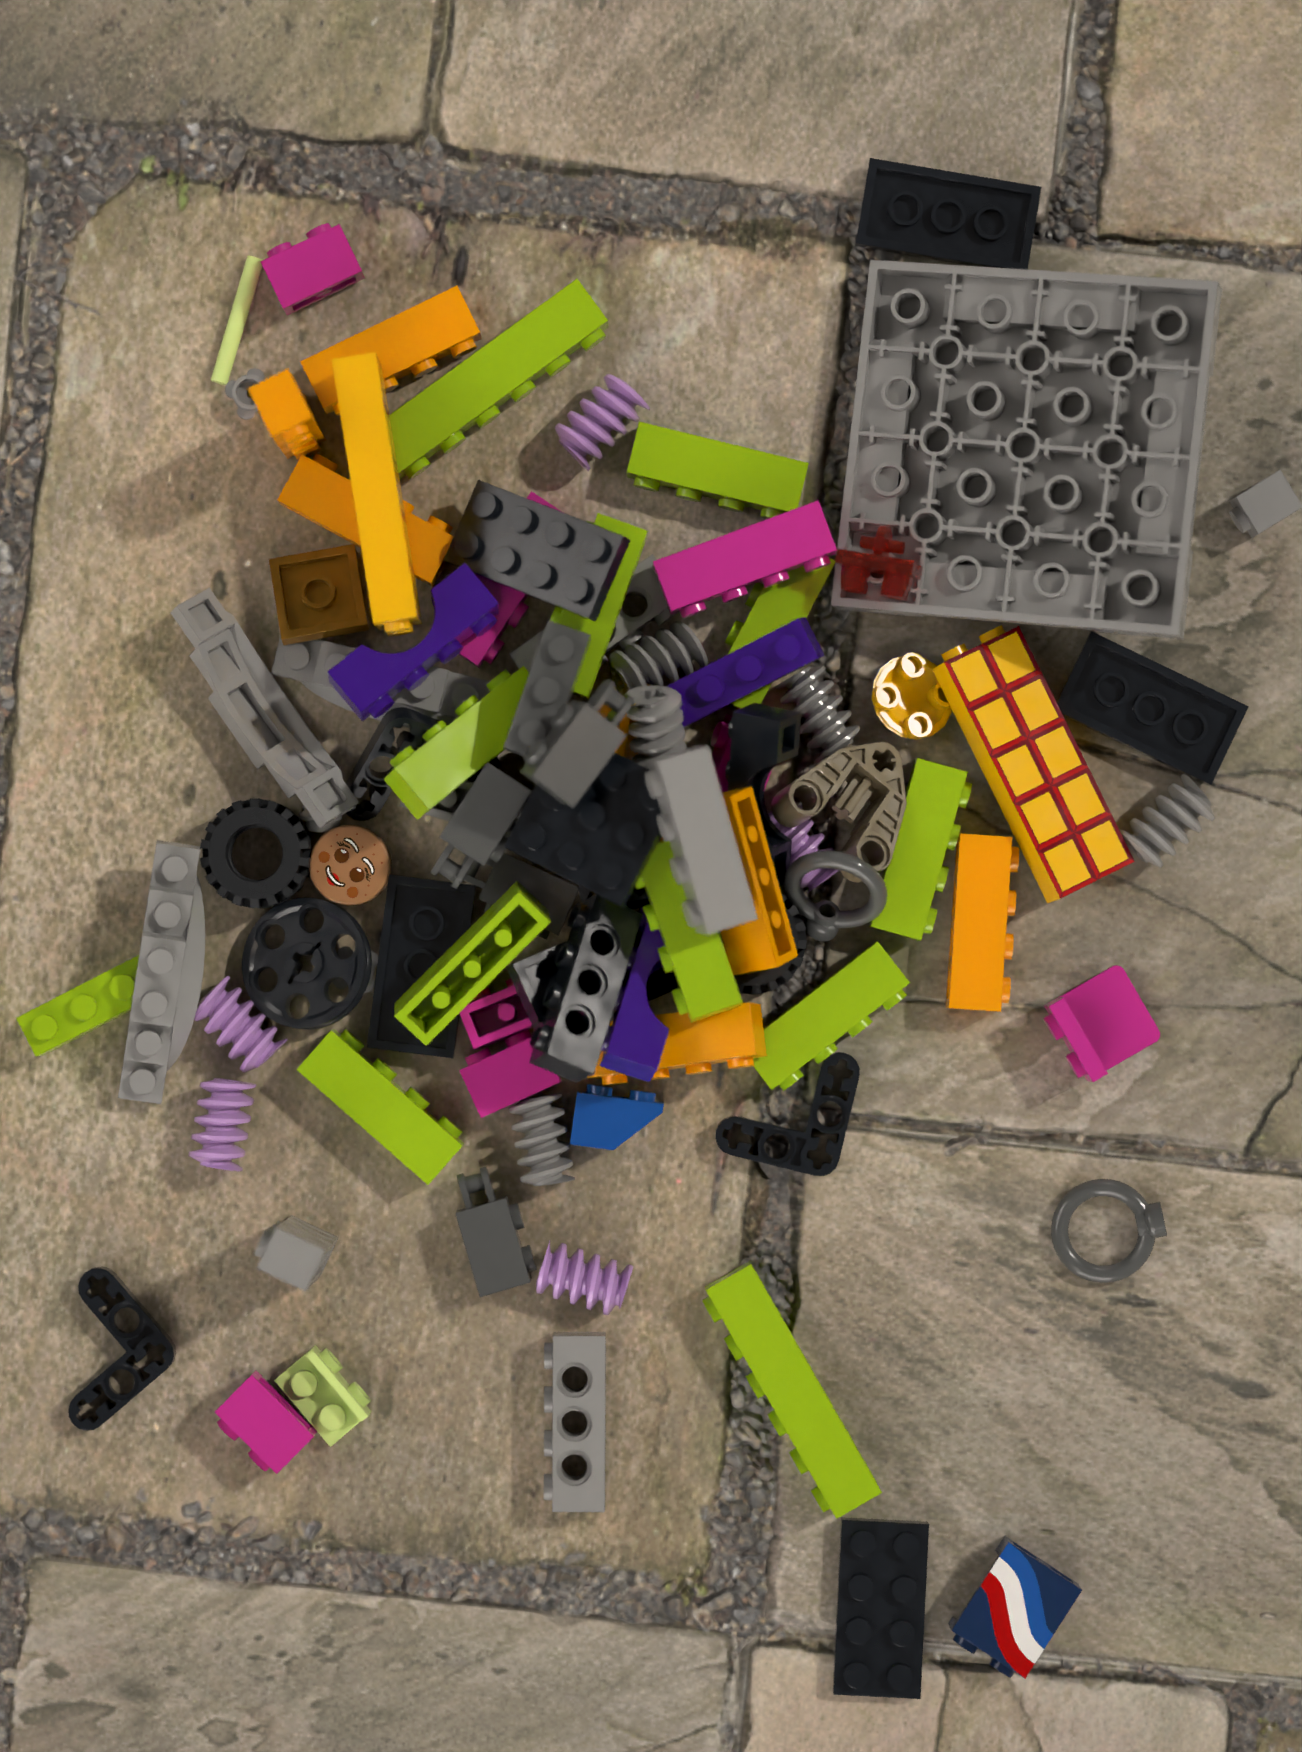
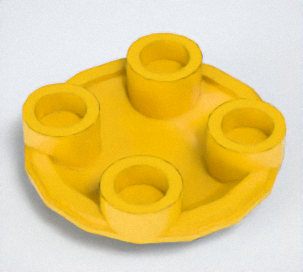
(910, 697)

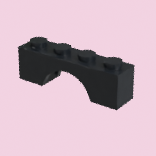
(759, 741)

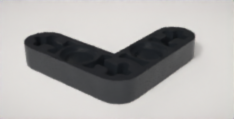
(381, 745)
(800, 1141)
(132, 1342)

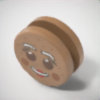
(350, 865)

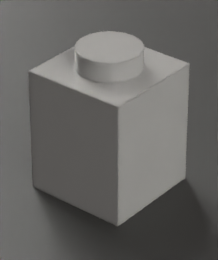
(1264, 505)

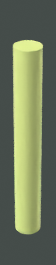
(237, 320)

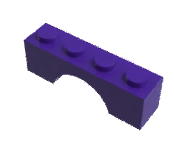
(747, 670)
(373, 678)
(636, 1035)

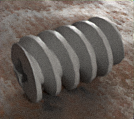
(657, 658)
(818, 711)
(656, 723)
(1169, 822)
(542, 1140)

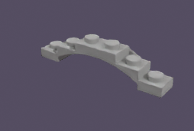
(435, 697)
(260, 711)
(167, 973)

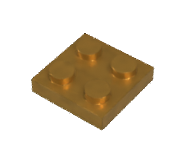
(318, 594)

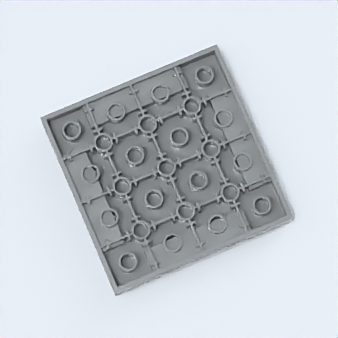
(1031, 443)

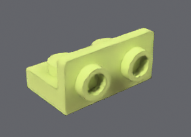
(324, 1395)

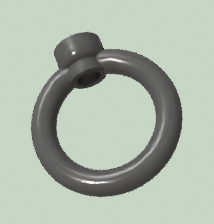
(825, 917)
(1148, 1220)

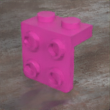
(1101, 1023)

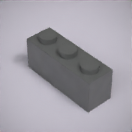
(548, 685)

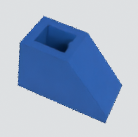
(610, 1120)

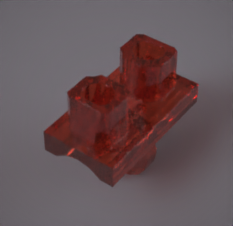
(897, 571)

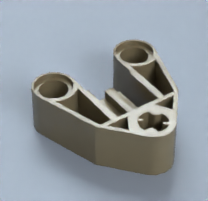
(872, 774)

